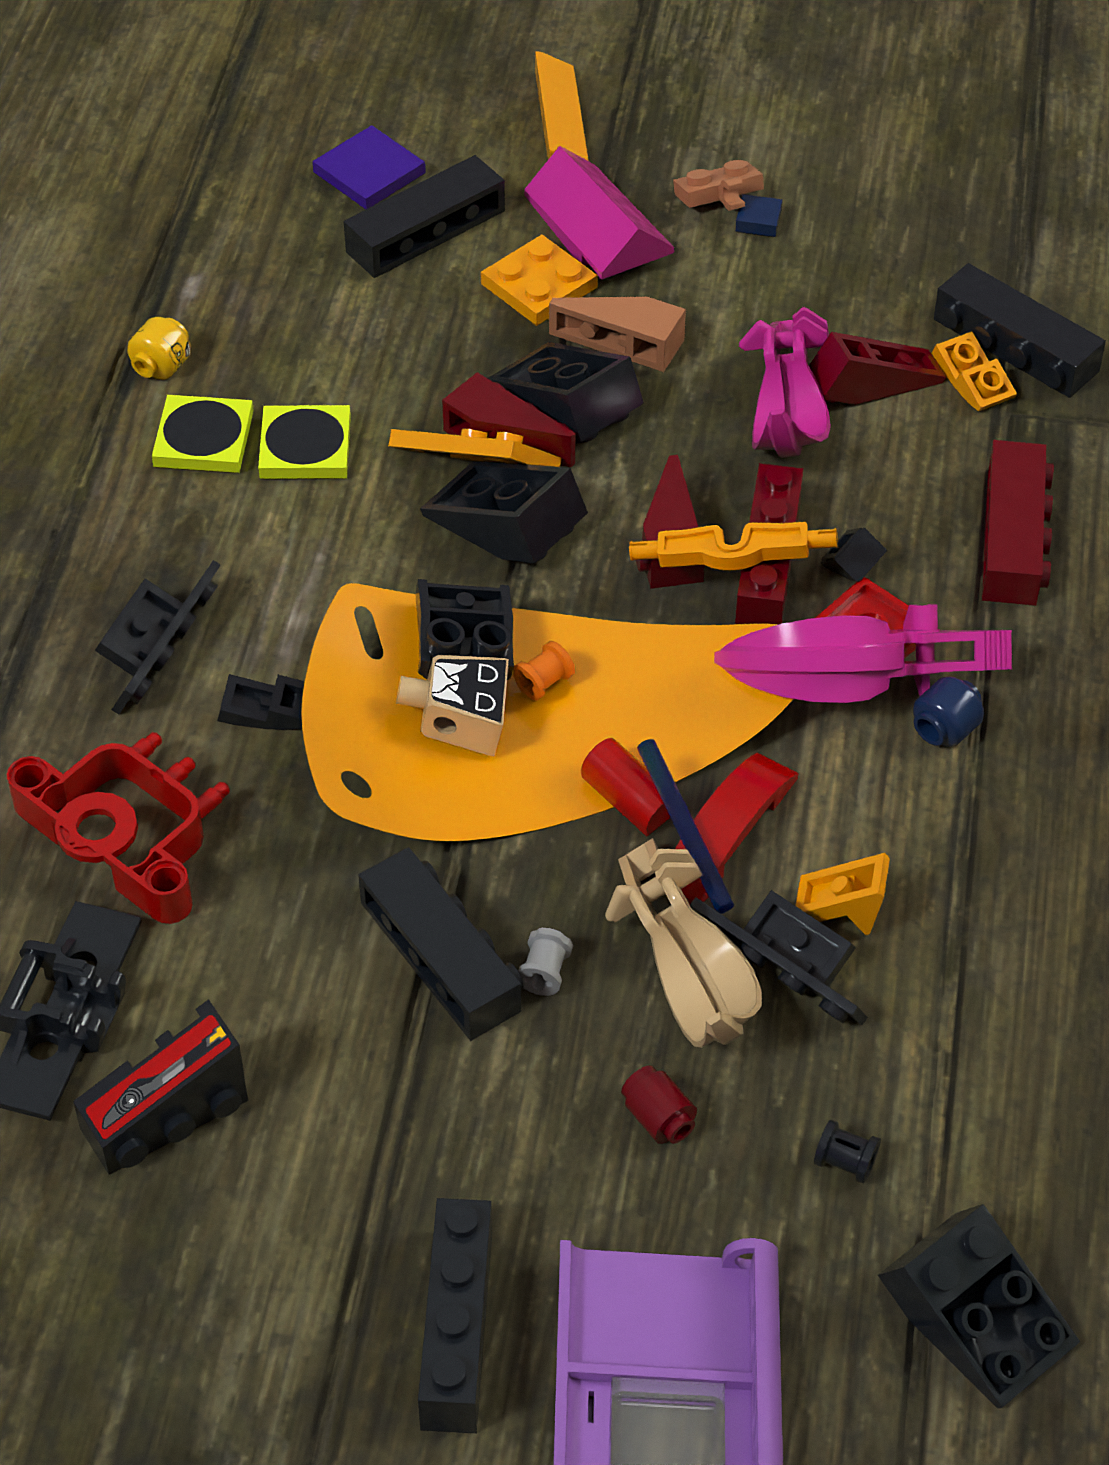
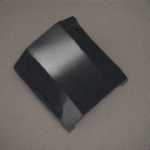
(463, 622)

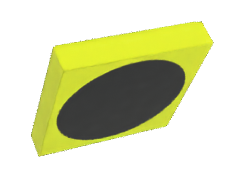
(203, 433)
(304, 442)

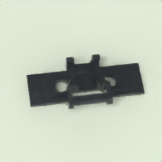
(76, 1012)

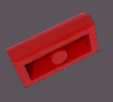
(625, 785)

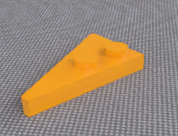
(474, 446)

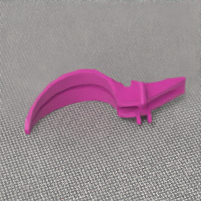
(790, 401)
(854, 655)

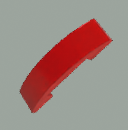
(736, 809)

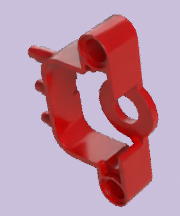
(161, 880)

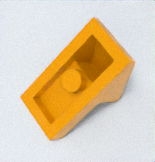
(847, 890)

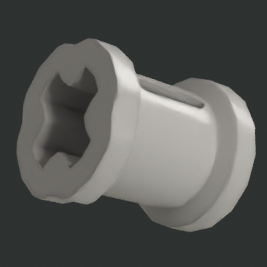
(544, 961)

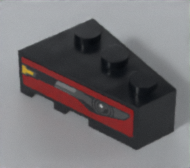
(166, 1094)

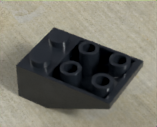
(980, 1305)

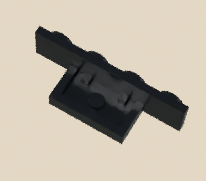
(144, 629)
(796, 945)

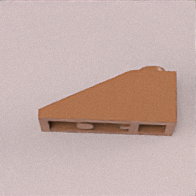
(621, 325)

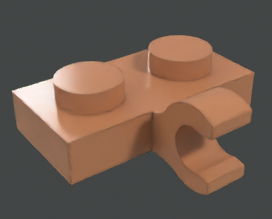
(720, 184)

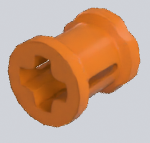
(543, 670)

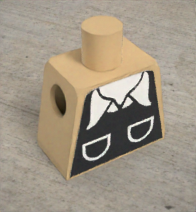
(460, 700)

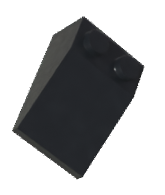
(575, 386)
(509, 508)

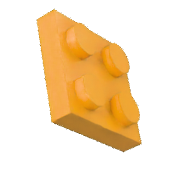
(535, 276)

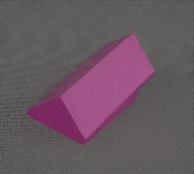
(593, 216)

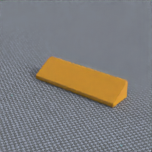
(559, 105)

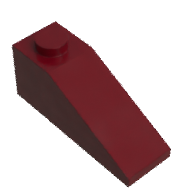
(870, 369)
(670, 511)

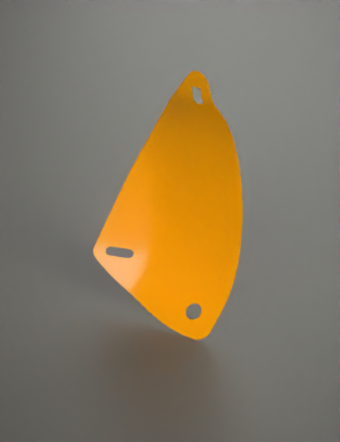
(626, 686)

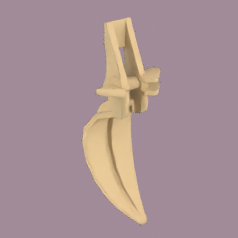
(699, 967)

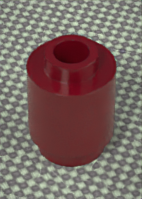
(659, 1105)

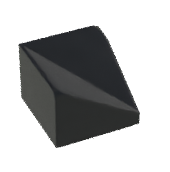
(855, 554)

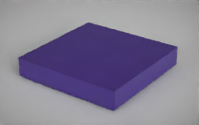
(369, 167)

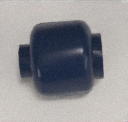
(948, 712)

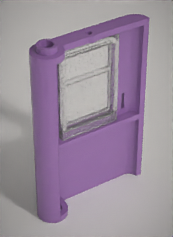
(673, 1357)

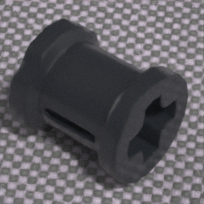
(847, 1151)

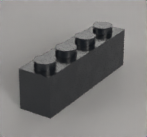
(424, 216)
(1019, 330)
(441, 943)
(455, 1316)

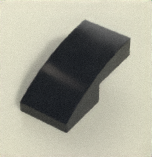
(262, 704)

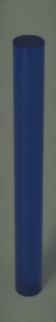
(685, 825)

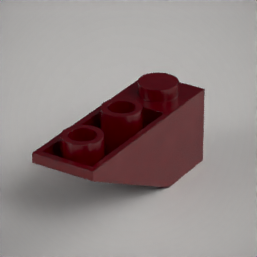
(492, 409)

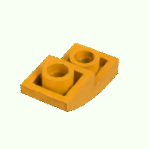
(972, 374)

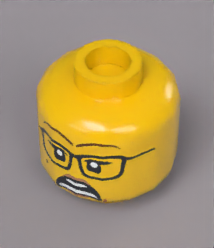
(160, 347)

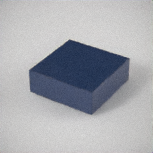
(759, 215)

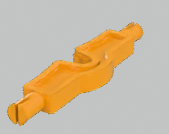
(757, 544)

